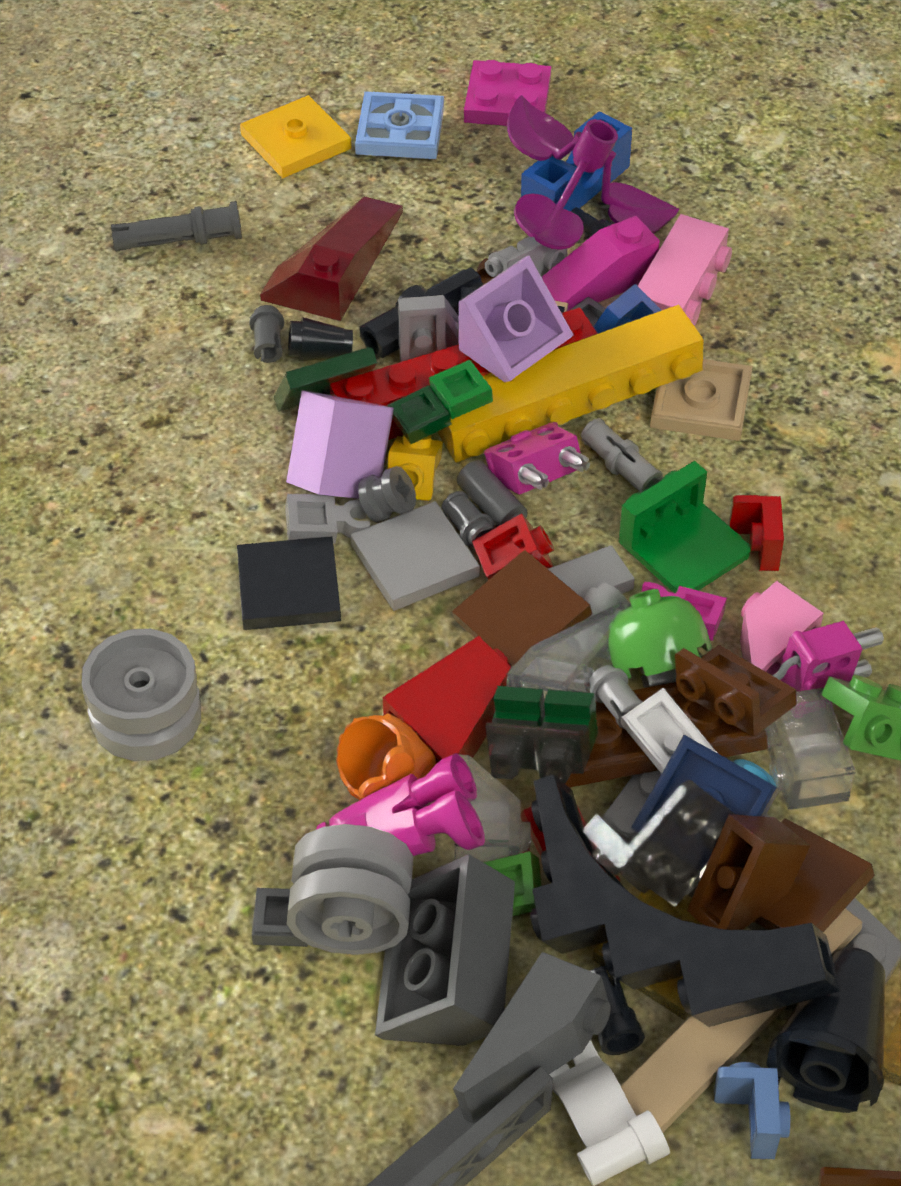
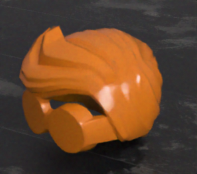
(380, 752)

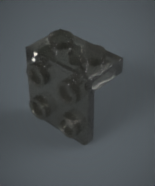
(670, 848)

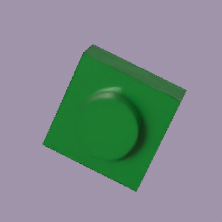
(461, 389)

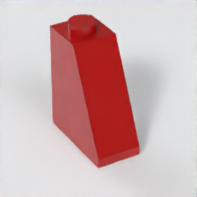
(452, 699)

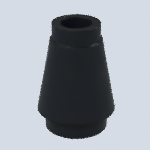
(318, 340)

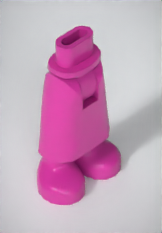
(406, 811)

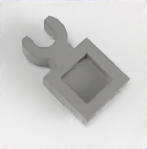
(319, 517)

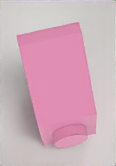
(770, 622)

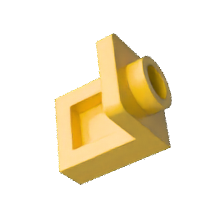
(419, 462)

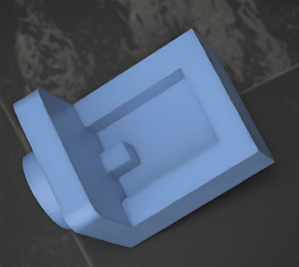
(759, 1089)

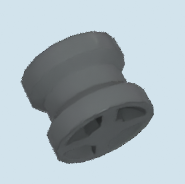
(387, 494)

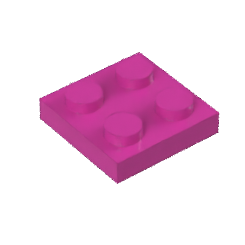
(497, 86)

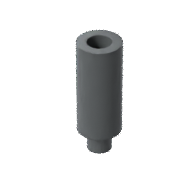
(489, 493)

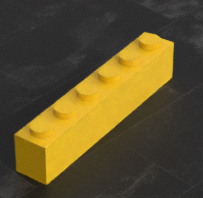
(581, 380)

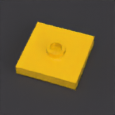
(295, 136)

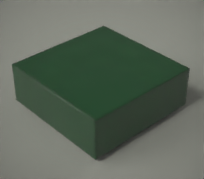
(420, 414)

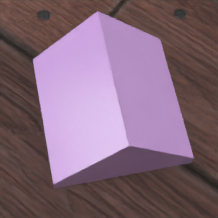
(511, 322)
(337, 444)

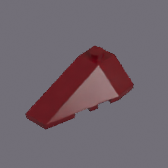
(335, 262)

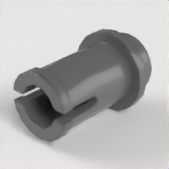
(267, 328)
(466, 517)

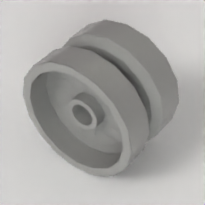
(142, 694)
(350, 889)

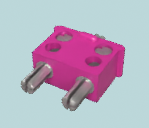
(536, 458)
(825, 653)

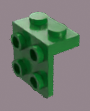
(679, 534)

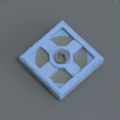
(400, 125)

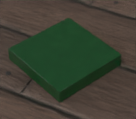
(319, 376)

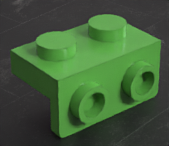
(875, 713)

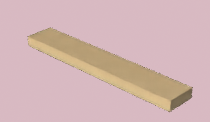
(694, 1052)

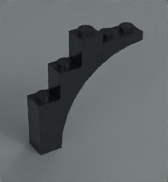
(722, 970)

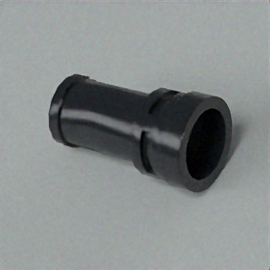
(622, 1030)

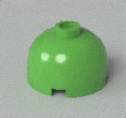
(654, 631)

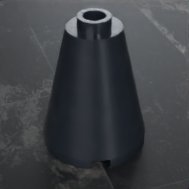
(836, 1041)

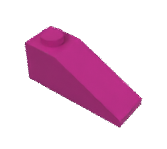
(604, 264)

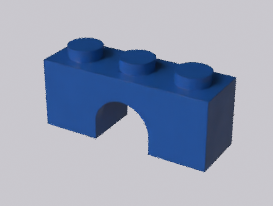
(553, 175)

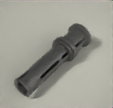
(196, 226)

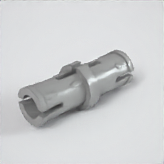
(620, 455)

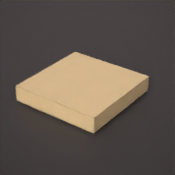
(706, 402)

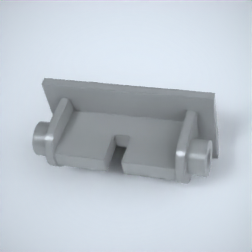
(542, 257)

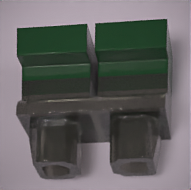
(541, 734)

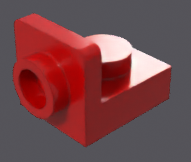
(764, 522)
(508, 541)

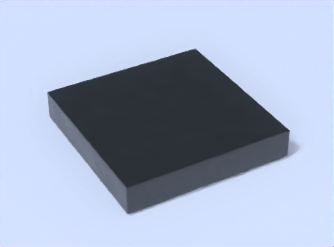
(288, 583)

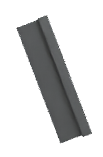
(460, 1149)

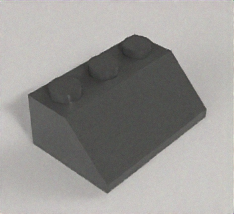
(453, 964)

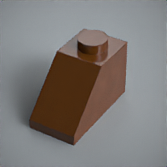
(747, 872)

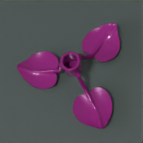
(543, 136)

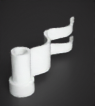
(605, 1119)

